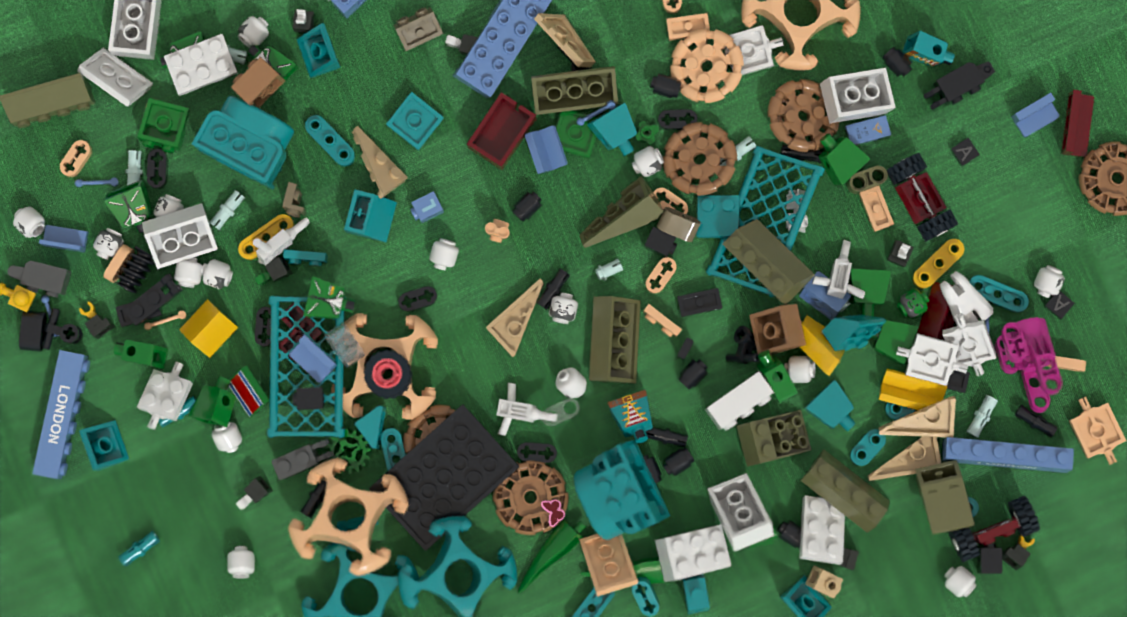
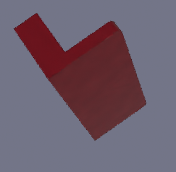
(1077, 124)
(938, 315)

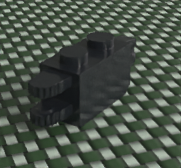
(960, 82)

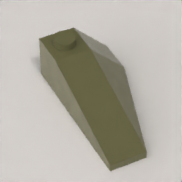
(633, 210)

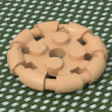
(698, 56)

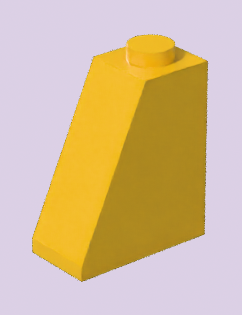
(818, 346)

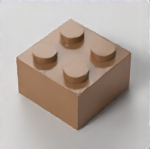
(257, 82)
(777, 329)

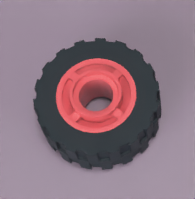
(388, 361)

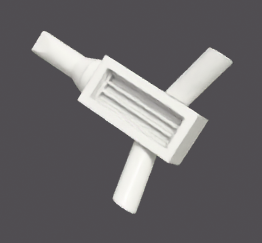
(278, 243)
(839, 276)
(520, 411)

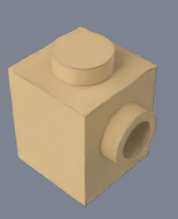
(824, 582)

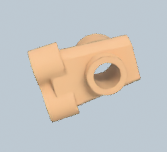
(497, 230)

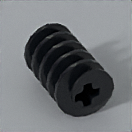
(135, 270)

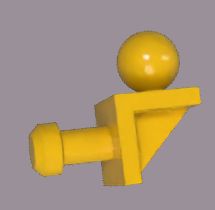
(19, 297)

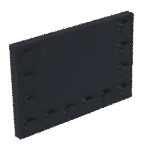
(448, 474)

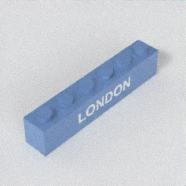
(61, 414)
(1007, 455)

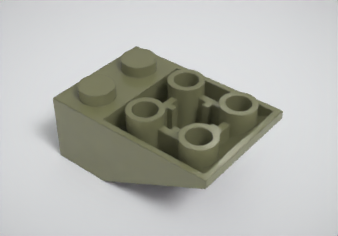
(774, 438)
(944, 497)

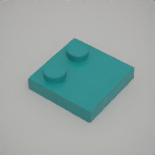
(414, 121)
(718, 216)

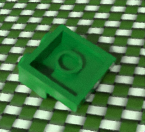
(163, 125)

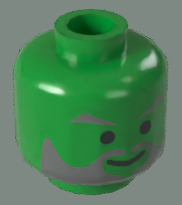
(912, 303)

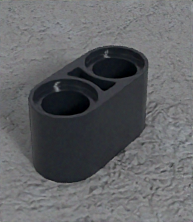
(32, 331)

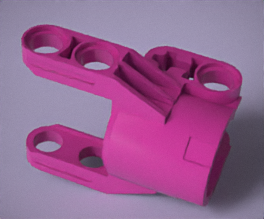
(1030, 350)

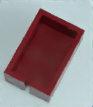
(501, 131)

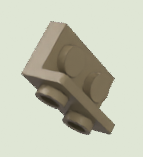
(417, 28)
(292, 198)

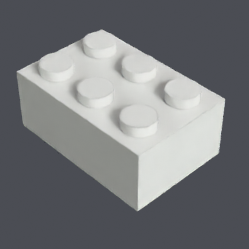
(134, 28)
(857, 95)
(179, 235)
(739, 402)
(740, 512)
(693, 553)

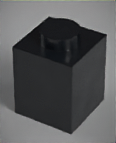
(660, 242)
(309, 398)
(989, 560)

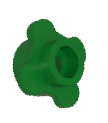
(652, 129)

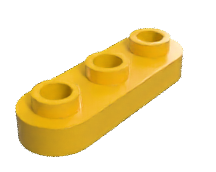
(272, 228)
(932, 270)

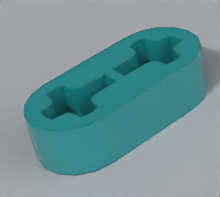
(649, 594)

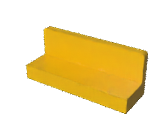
(909, 391)

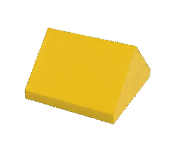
(208, 328)

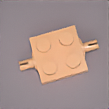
(1097, 430)

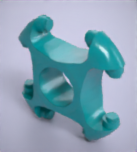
(452, 550)
(336, 605)

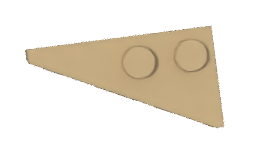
(379, 165)
(512, 322)
(930, 421)
(919, 454)

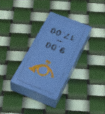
(868, 130)

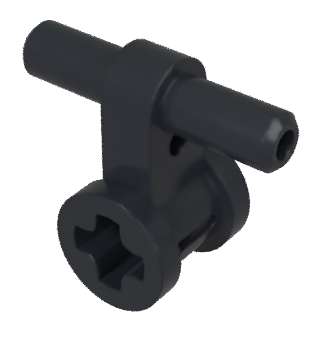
(52, 329)
(745, 347)

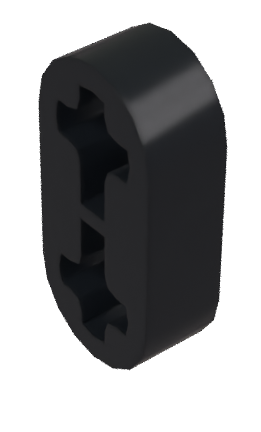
(676, 114)
(152, 168)
(419, 303)
(259, 326)
(537, 447)

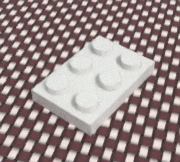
(200, 64)
(115, 77)
(821, 531)

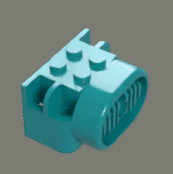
(245, 140)
(619, 492)

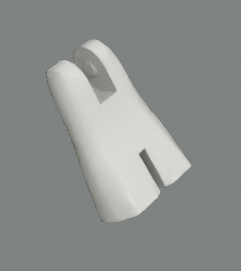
(965, 299)

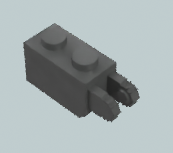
(42, 277)
(300, 460)

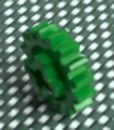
(344, 443)

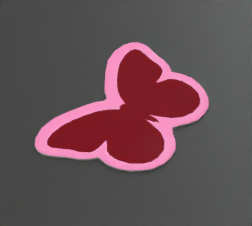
(553, 508)

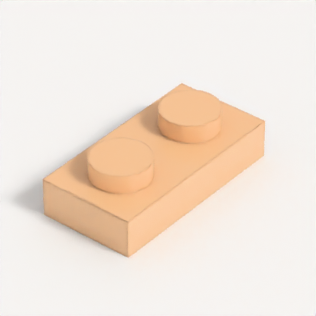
(681, 26)
(876, 208)
(668, 326)

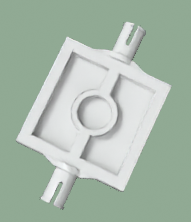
(755, 49)
(973, 343)
(931, 359)
(164, 395)

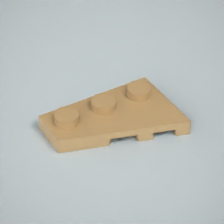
(566, 38)

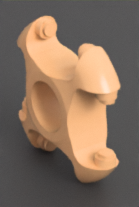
(798, 36)
(403, 346)
(341, 493)

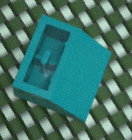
(370, 216)
(852, 331)

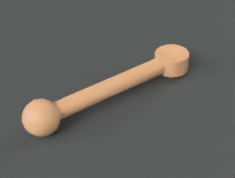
(181, 314)

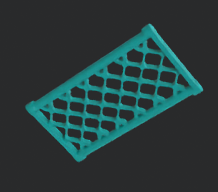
(799, 216)
(272, 431)

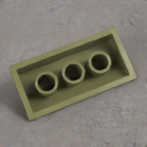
(574, 90)
(48, 100)
(769, 260)
(614, 339)
(846, 491)

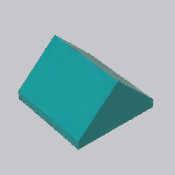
(318, 51)
(372, 426)
(104, 445)
(805, 600)

